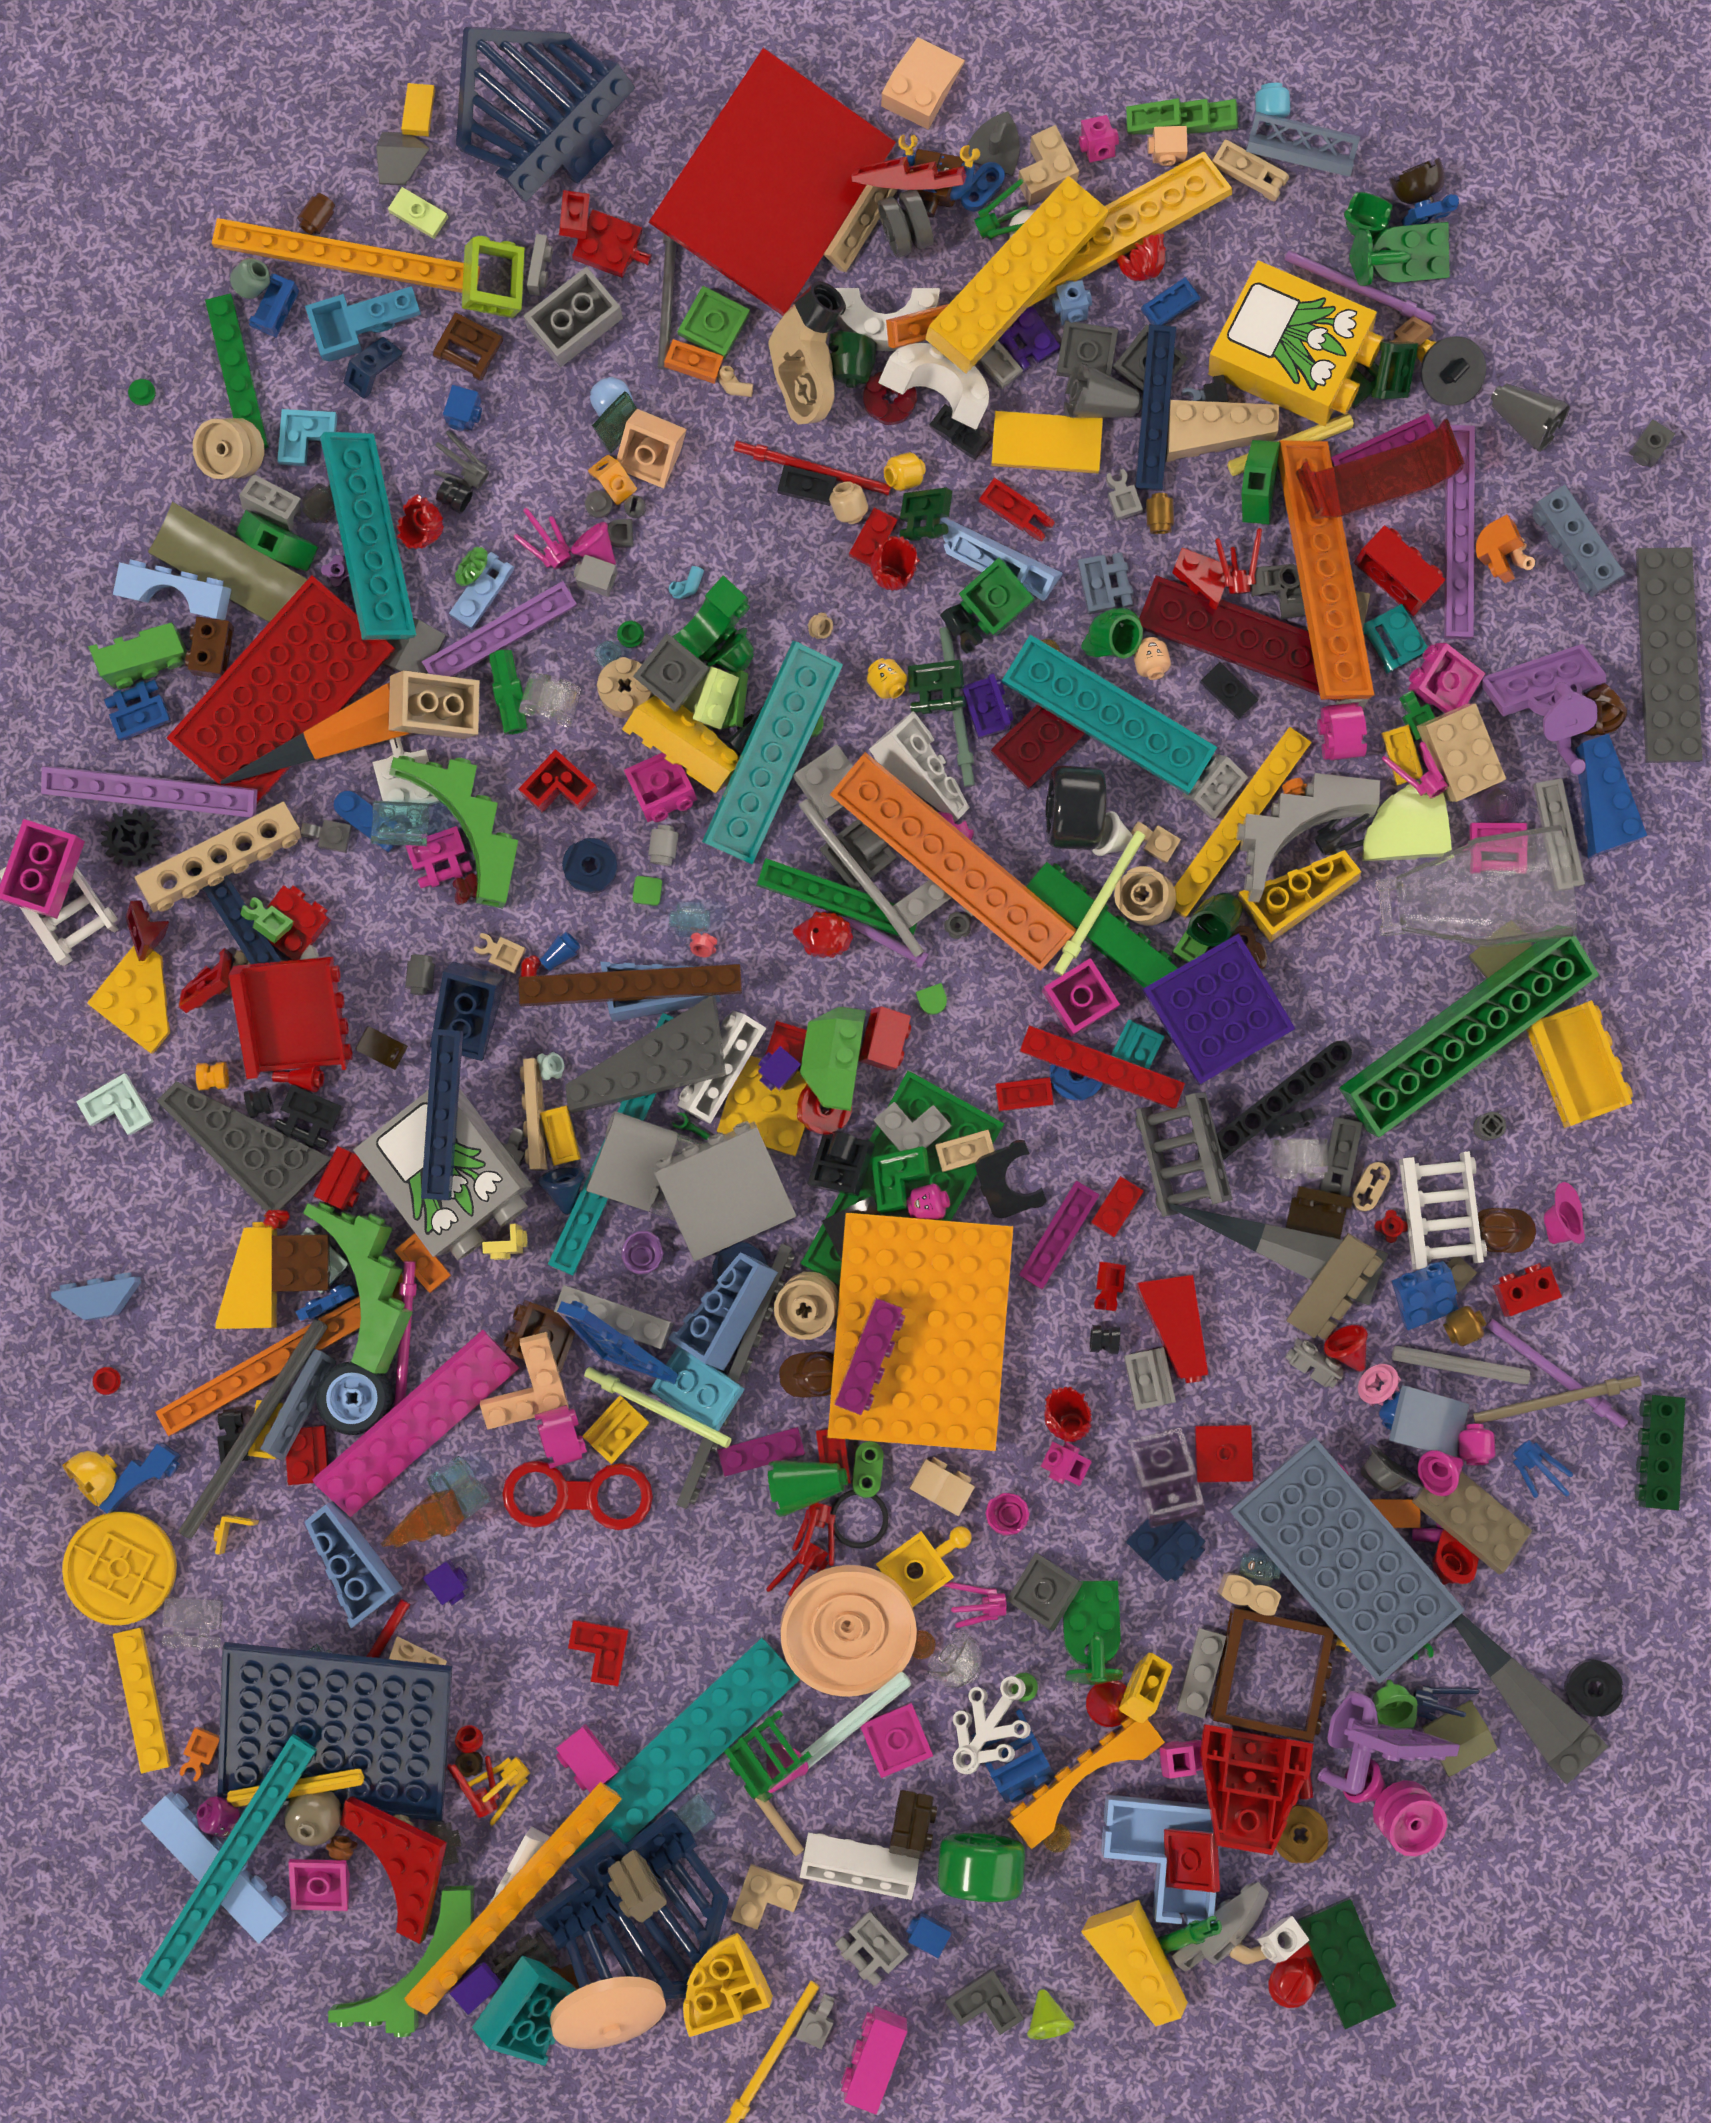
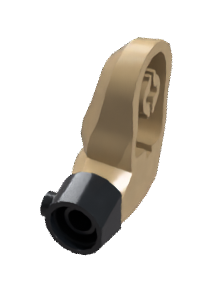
(801, 353)

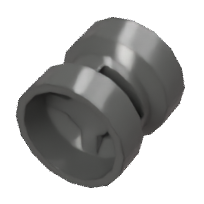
(1484, 1128)

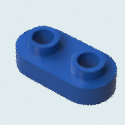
(982, 188)

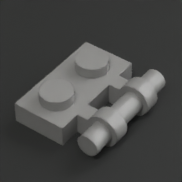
(878, 1942)

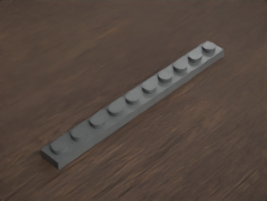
(740, 1365)

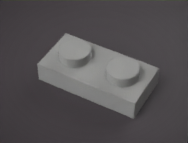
(537, 275)

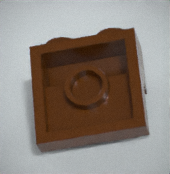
(537, 1319)

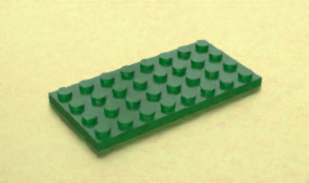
(913, 1098)

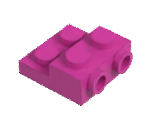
(1445, 678)
(660, 787)

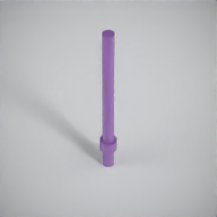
(1407, 308)
(1600, 1406)

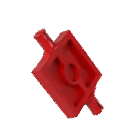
(610, 244)

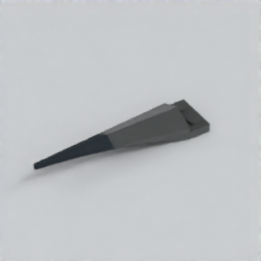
(1291, 1248)
(1553, 1727)

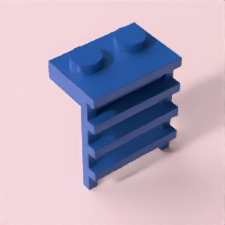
(1023, 1773)

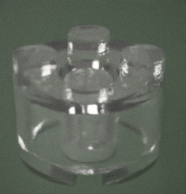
(550, 699)
(1299, 1156)

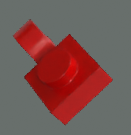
(1110, 1281)

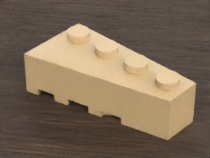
(1217, 426)

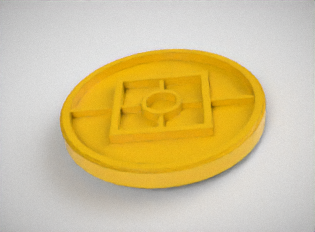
(119, 1568)

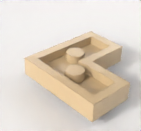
(762, 1888)

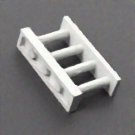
(46, 925)
(1419, 1226)

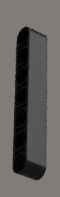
(1284, 1097)

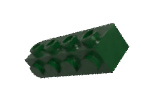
(1660, 1452)

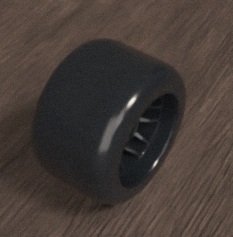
(1076, 807)

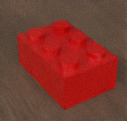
(1399, 570)

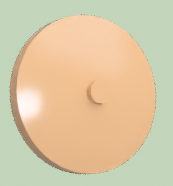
(607, 2012)

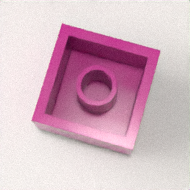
(1080, 997)

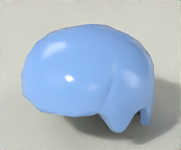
(606, 392)

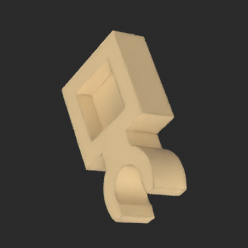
(503, 954)

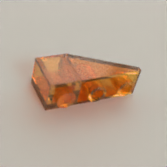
(432, 1516)

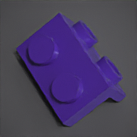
(987, 706)

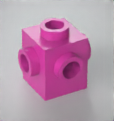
(1098, 138)
(1065, 1463)

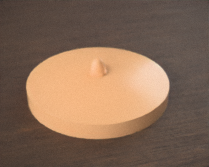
(848, 1630)

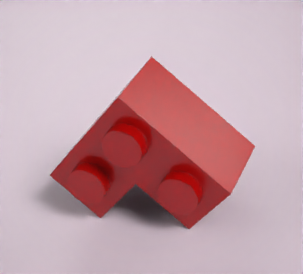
(558, 777)

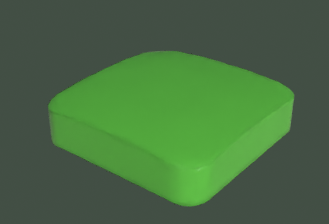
(647, 891)

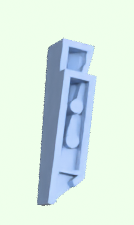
(982, 552)

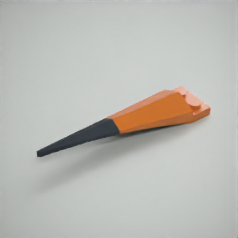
(350, 728)

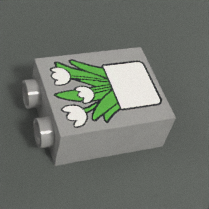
(483, 1185)

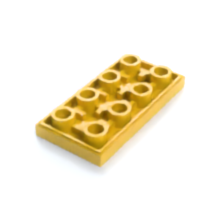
(1046, 442)

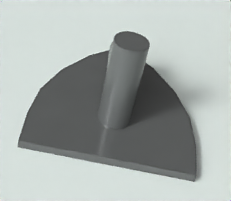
(997, 142)

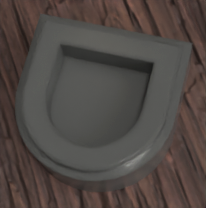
(621, 533)

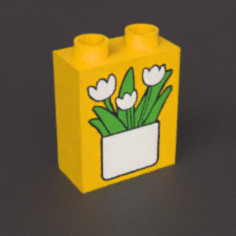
(1295, 344)

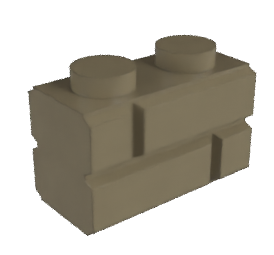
(636, 1887)

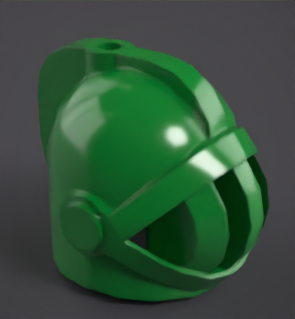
(1113, 634)

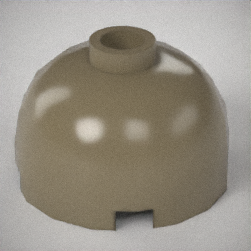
(313, 1818)

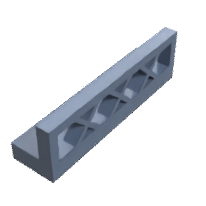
(1302, 154)

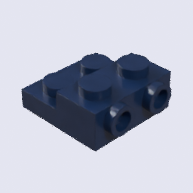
(1167, 1547)

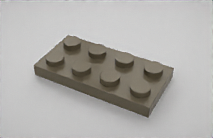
(1476, 1522)

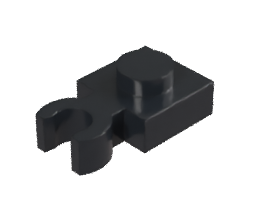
(1287, 1124)

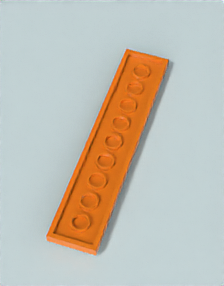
(1325, 581)
(952, 861)

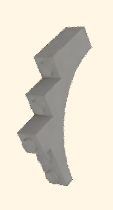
(1325, 799)

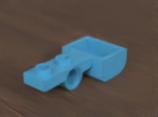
(338, 325)

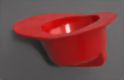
(1454, 1561)
(1294, 1979)

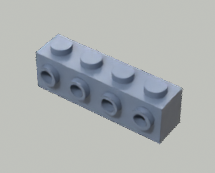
(1577, 541)

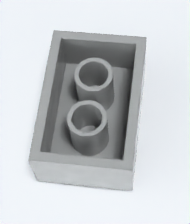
(573, 316)

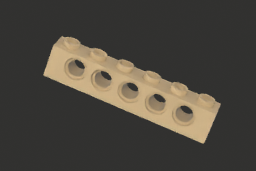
(202, 855)

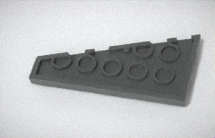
(254, 1155)

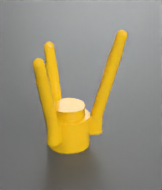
(514, 1773)

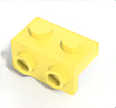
(503, 1249)

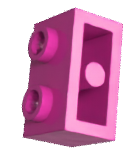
(586, 1758)

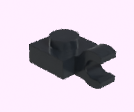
(960, 623)

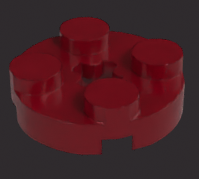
(881, 409)

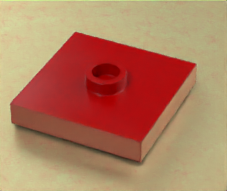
(1224, 1453)
(1191, 1860)

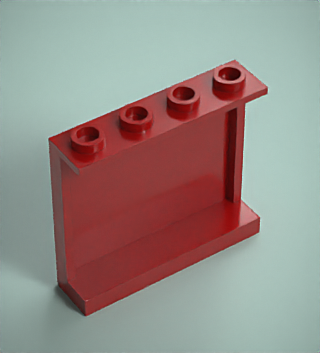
(290, 1015)

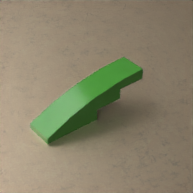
(1197, 115)

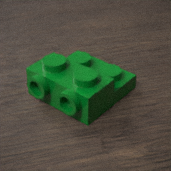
(996, 597)

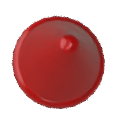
(1348, 1346)
(1104, 1703)

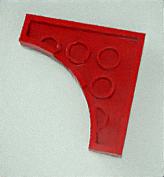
(409, 1857)

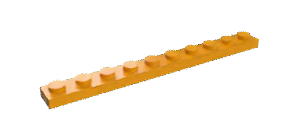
(339, 255)
(512, 1899)

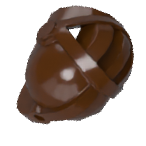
(1610, 710)

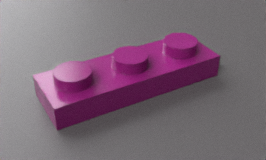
(761, 1451)

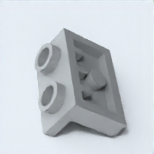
(1216, 785)

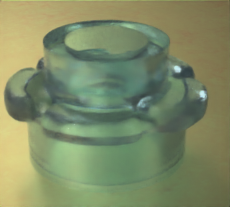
(603, 648)

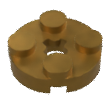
(1316, 1834)

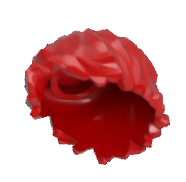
(1145, 260)
(421, 524)
(894, 563)
(1064, 1407)

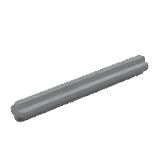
(1461, 1365)

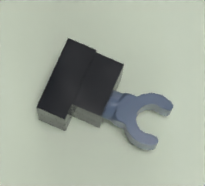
(1211, 392)

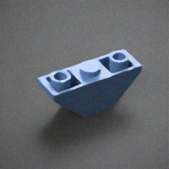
(98, 1298)

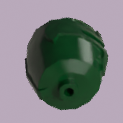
(852, 357)
(1218, 916)

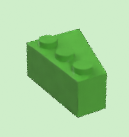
(140, 656)

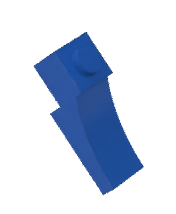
(158, 1464)

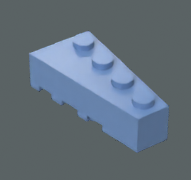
(638, 1008)
(725, 1312)
(351, 1563)

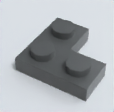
(987, 1995)

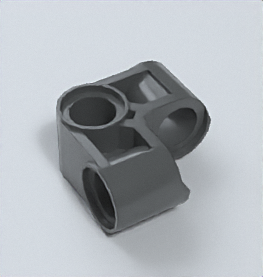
(1270, 581)

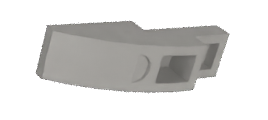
(1236, 1918)

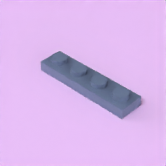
(297, 1406)

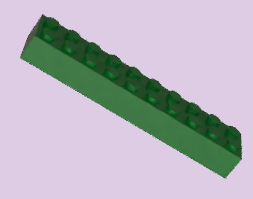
(1467, 1033)

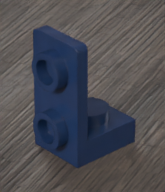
(368, 364)

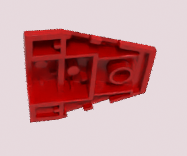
(1251, 1785)

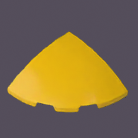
(724, 1987)

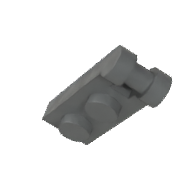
(1341, 1155)

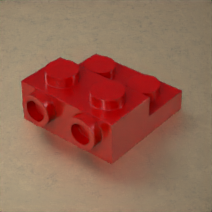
(307, 921)

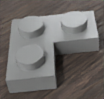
(911, 1135)

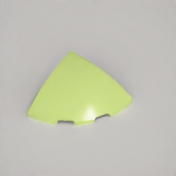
(1408, 828)

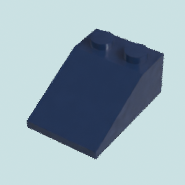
(469, 1004)

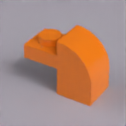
(1497, 541)

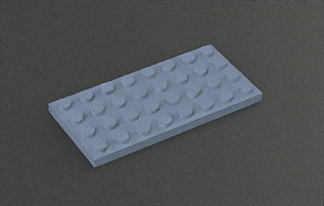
(1346, 1560)

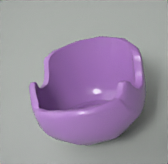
(642, 1252)

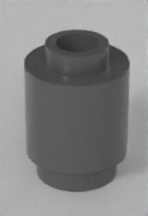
(420, 974)

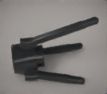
(1329, 841)

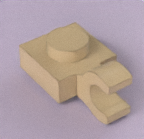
(1158, 842)

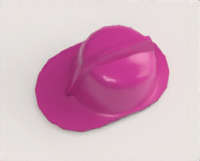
(1565, 1217)

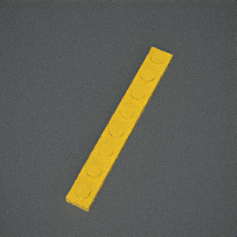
(1251, 801)

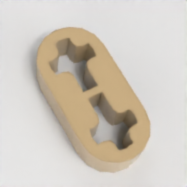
(1376, 1190)

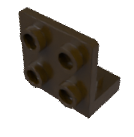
(1317, 1211)

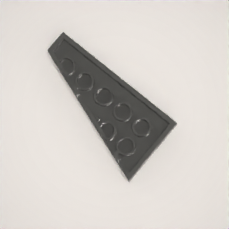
(667, 1058)

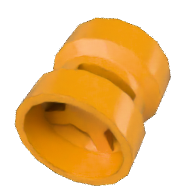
(212, 1076)

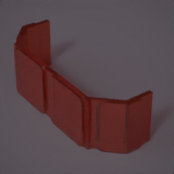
(1382, 475)

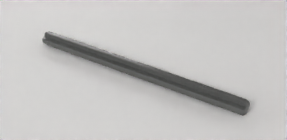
(253, 1429)

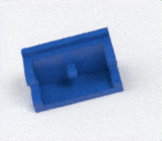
(275, 306)

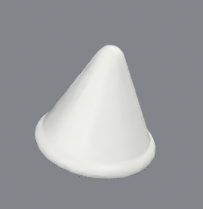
(1115, 836)

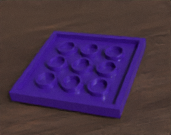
(1218, 1009)

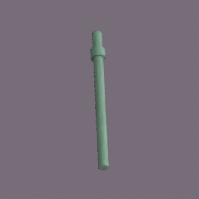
(965, 757)

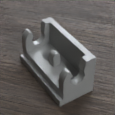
(270, 502)

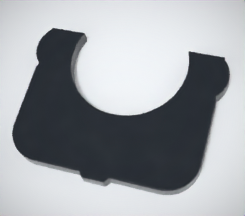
(991, 1174)

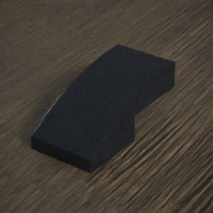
(963, 437)

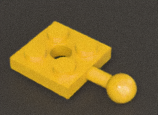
(921, 1551)

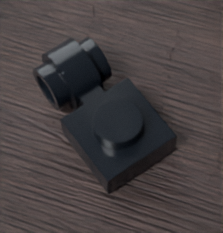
(230, 1421)

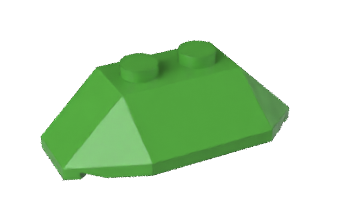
(833, 1056)

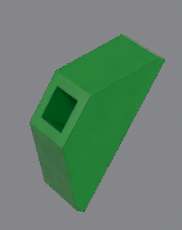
(1259, 481)
(276, 541)

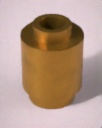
(1160, 513)

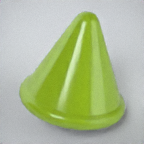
(1048, 2018)

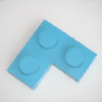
(297, 429)

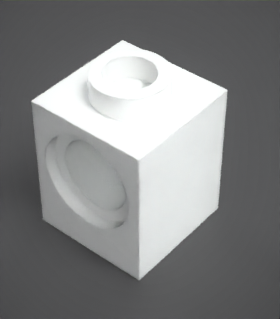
(1293, 1937)

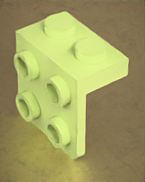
(712, 697)

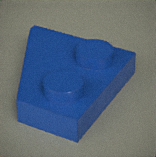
(319, 1307)

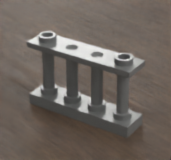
(1210, 1157)

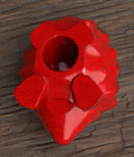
(824, 934)

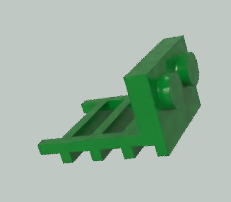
(748, 1766)

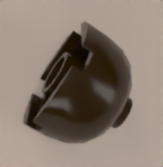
(1419, 182)

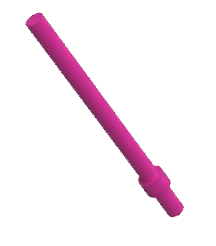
(407, 1290)

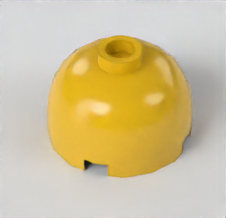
(92, 1474)

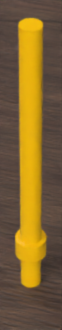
(741, 2106)

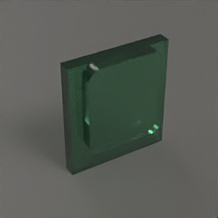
(612, 422)

